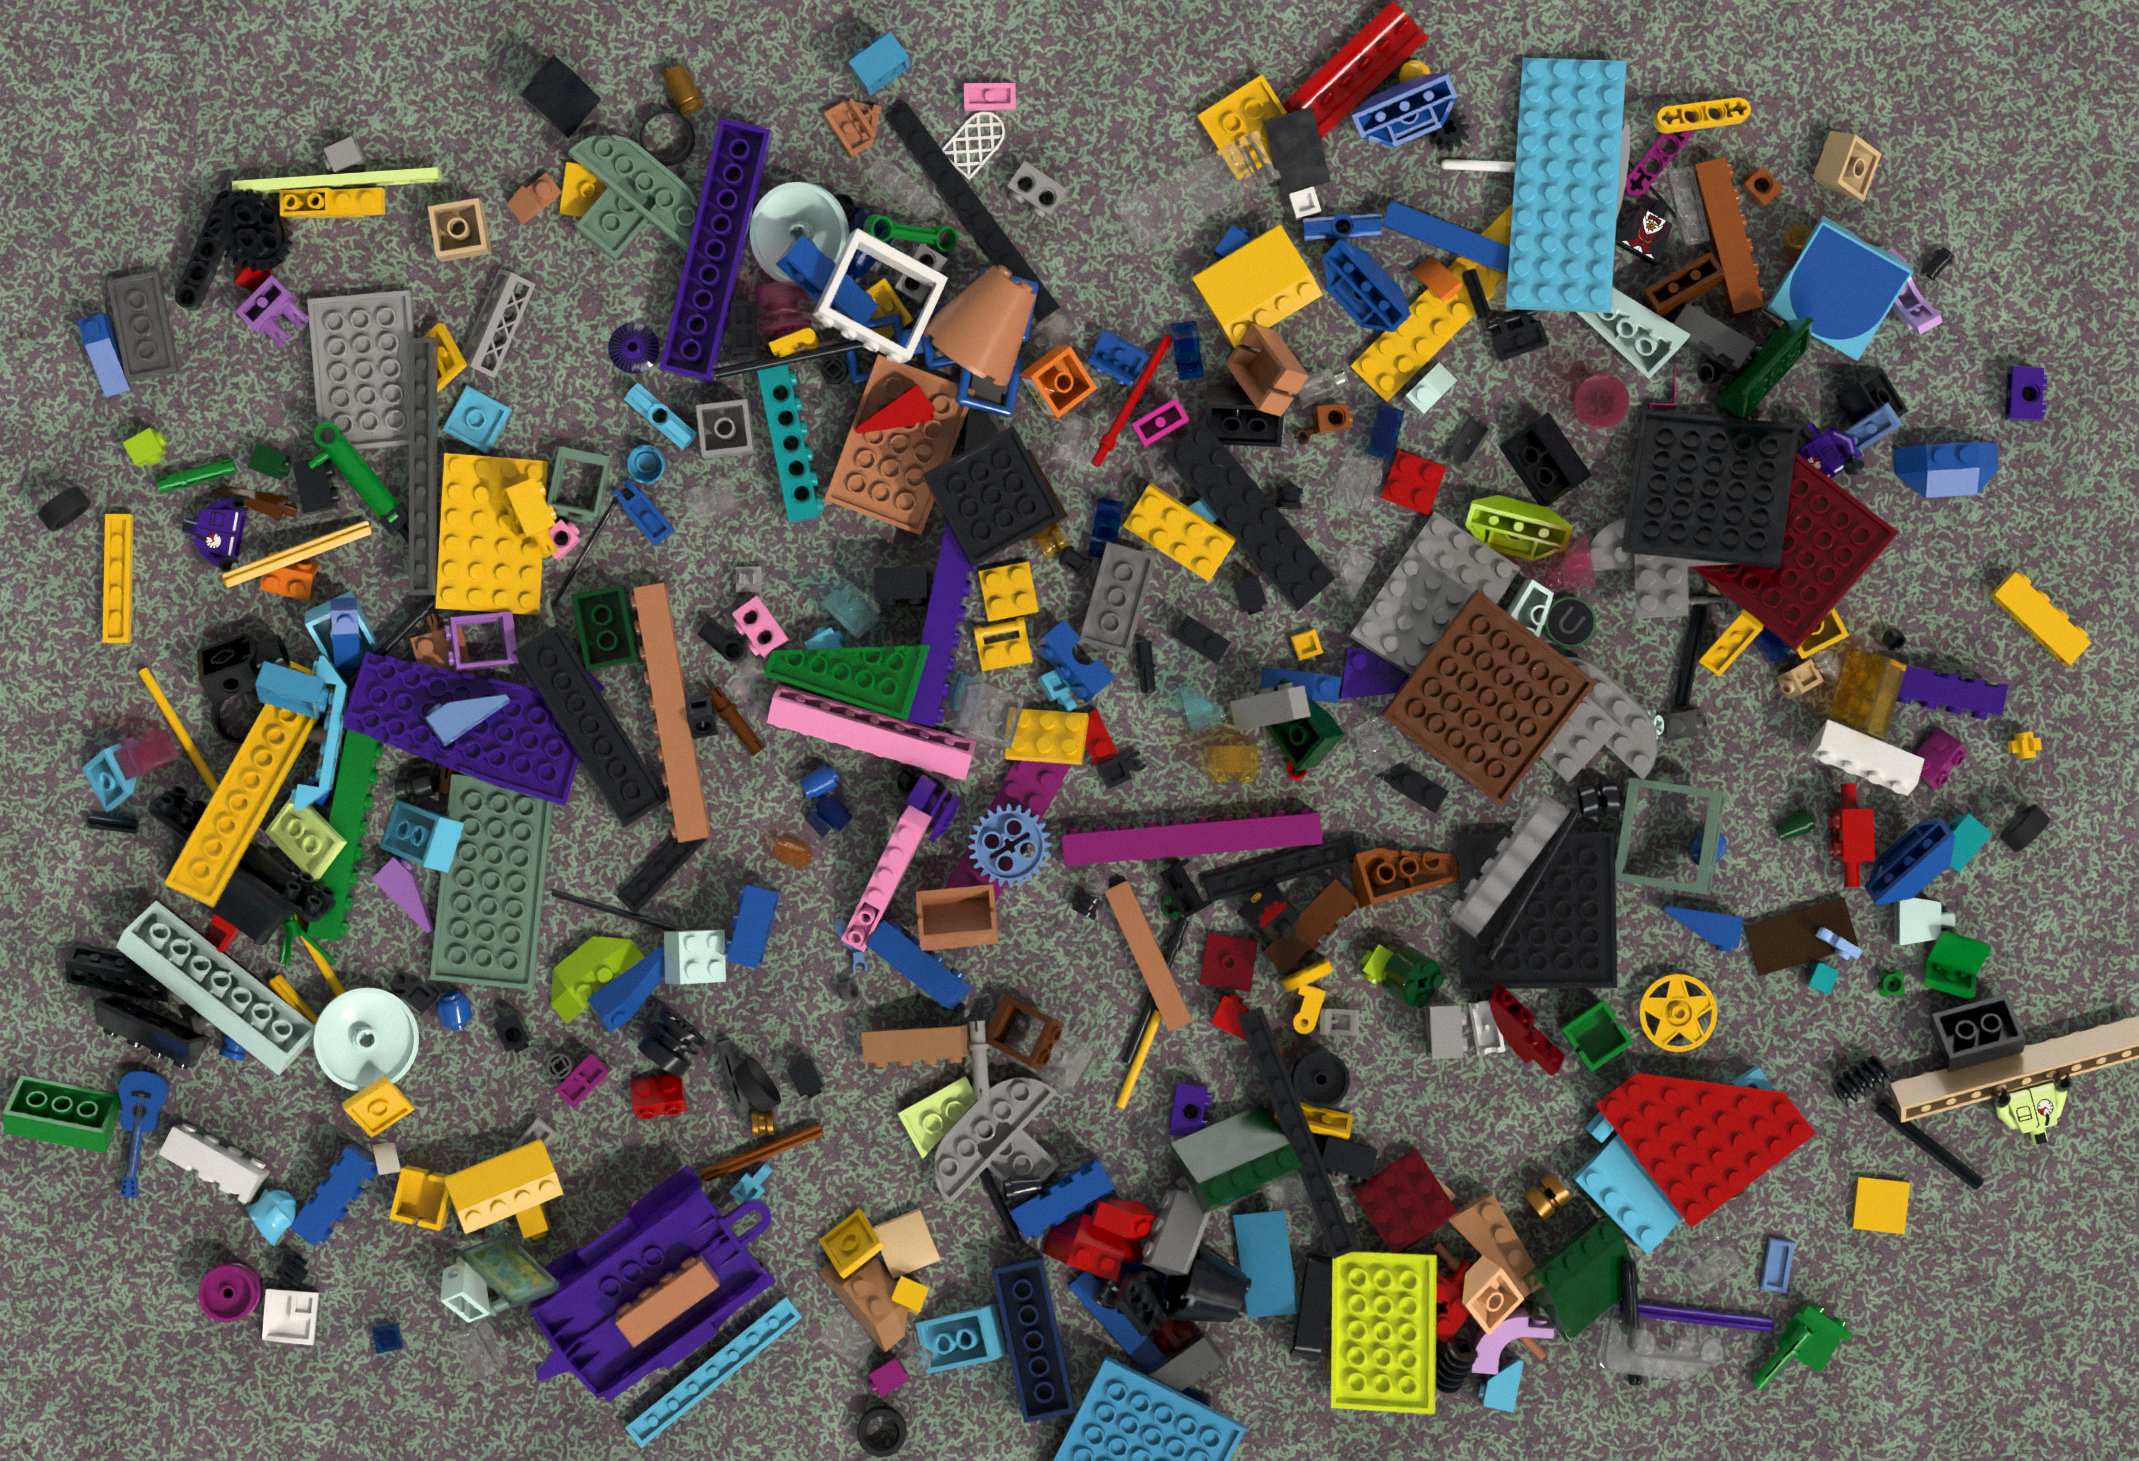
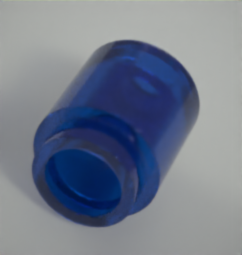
(833, 812)

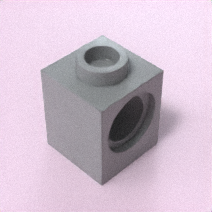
(343, 156)

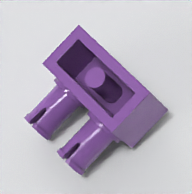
(267, 305)

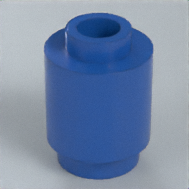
(819, 781)

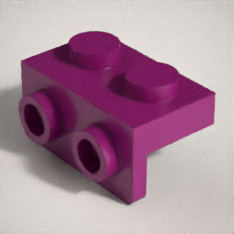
(1940, 756)

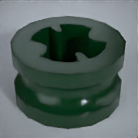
(1175, 914)

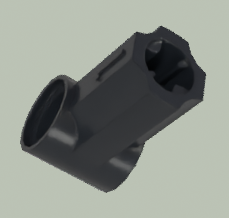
(721, 640)

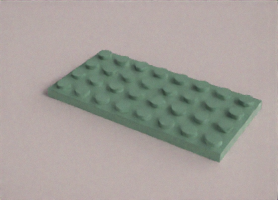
(493, 887)

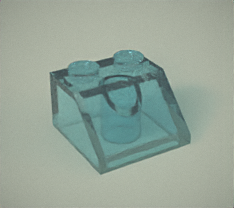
(852, 611)
(1200, 710)

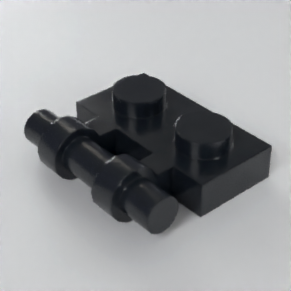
(1517, 341)

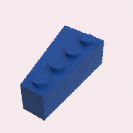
(919, 966)
(335, 1194)
(1062, 1198)

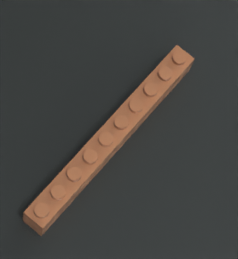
(669, 704)

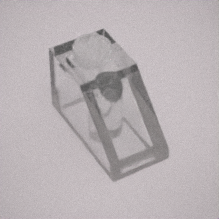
(1047, 335)
(1353, 569)

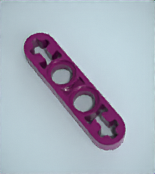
(1660, 157)

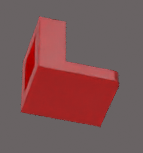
(250, 280)
(221, 934)

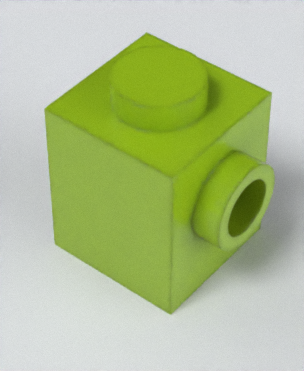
(146, 447)
(1374, 963)

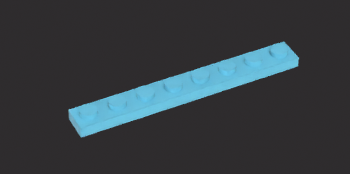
(713, 1371)

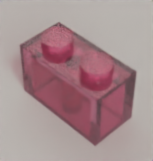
(146, 754)

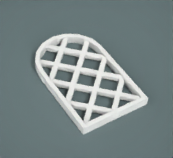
(979, 137)

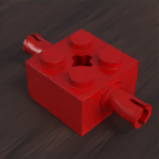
(1851, 835)
(1451, 1292)

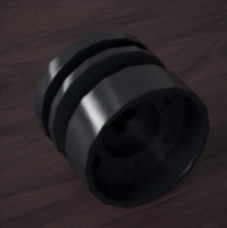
(672, 1044)

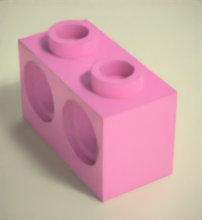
(762, 626)

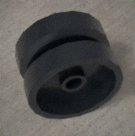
(1334, 1085)

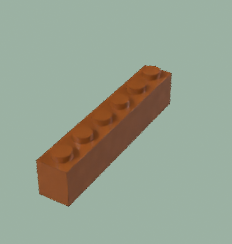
(1728, 236)

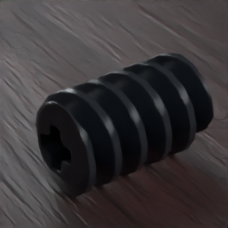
(1860, 1080)
(1454, 1364)

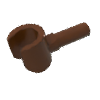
(1310, 431)

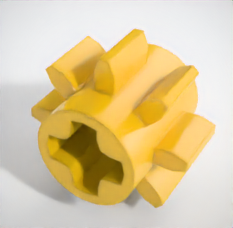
(2024, 745)

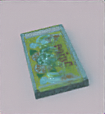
(509, 1270)

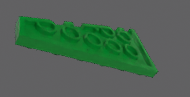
(866, 676)

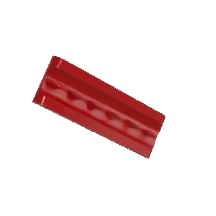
(1358, 68)

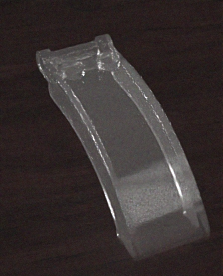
(1196, 192)

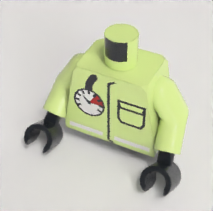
(2033, 1107)

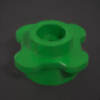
(1898, 987)

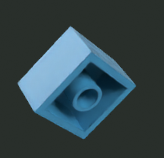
(879, 63)

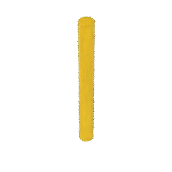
(1139, 1059)

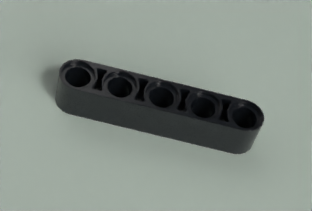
(199, 260)

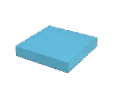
(477, 419)

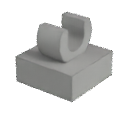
(749, 579)

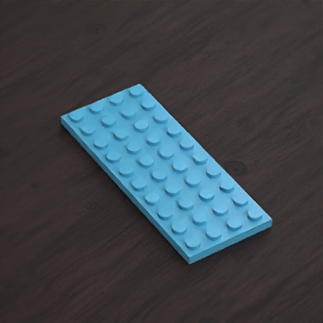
(1566, 185)

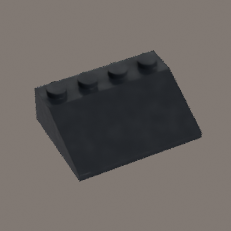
(149, 1030)

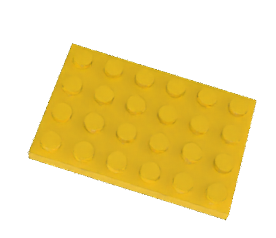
(479, 551)

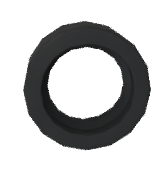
(64, 508)
(2025, 828)
(884, 1451)

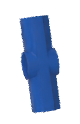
(1359, 227)

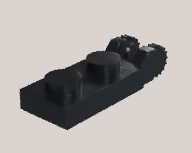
(1416, 787)

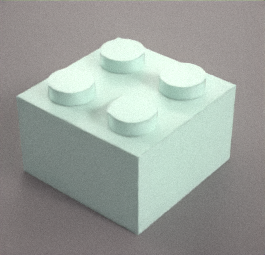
(694, 956)

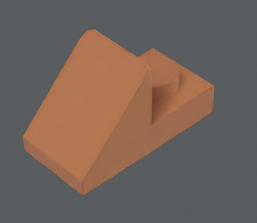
(534, 198)

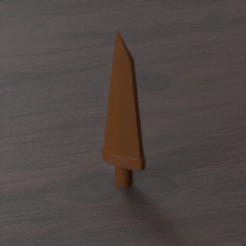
(262, 502)

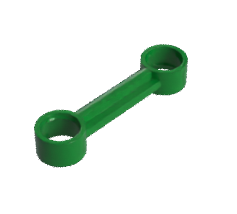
(911, 232)

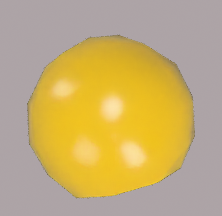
(1412, 69)

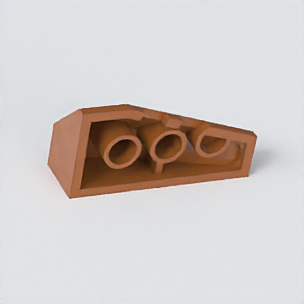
(1392, 874)

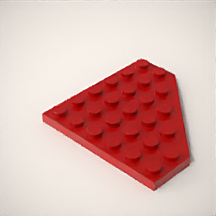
(1703, 1136)

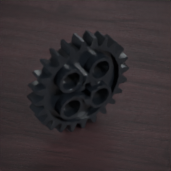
(251, 210)

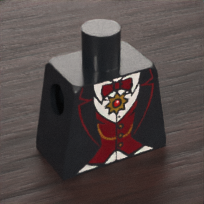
(1646, 233)

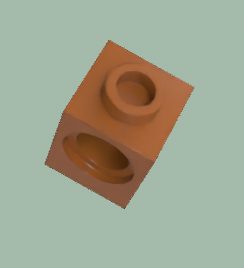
(1773, 187)
(1321, 421)

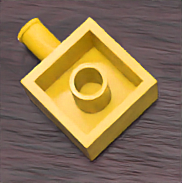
(530, 513)

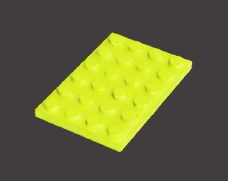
(1384, 1332)

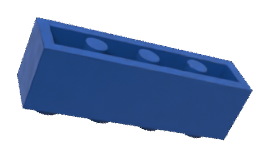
(812, 270)

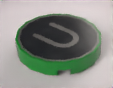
(1570, 622)

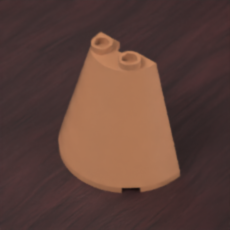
(985, 324)

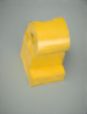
(1306, 1018)

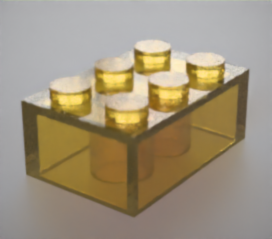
(1867, 693)

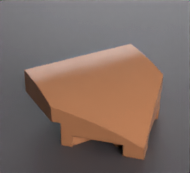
(853, 125)

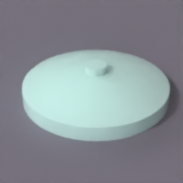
(792, 212)
(365, 1037)

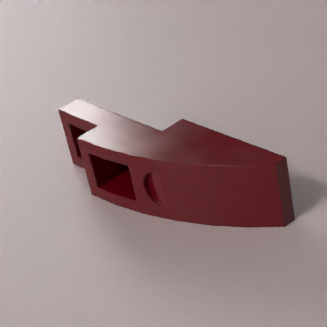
(1518, 1030)

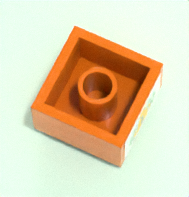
(1058, 381)

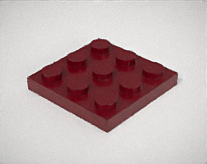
(1405, 1202)

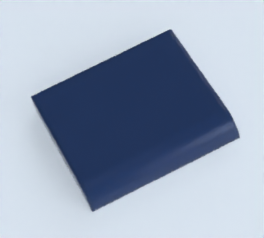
(818, 824)

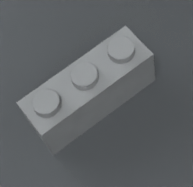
(1269, 707)

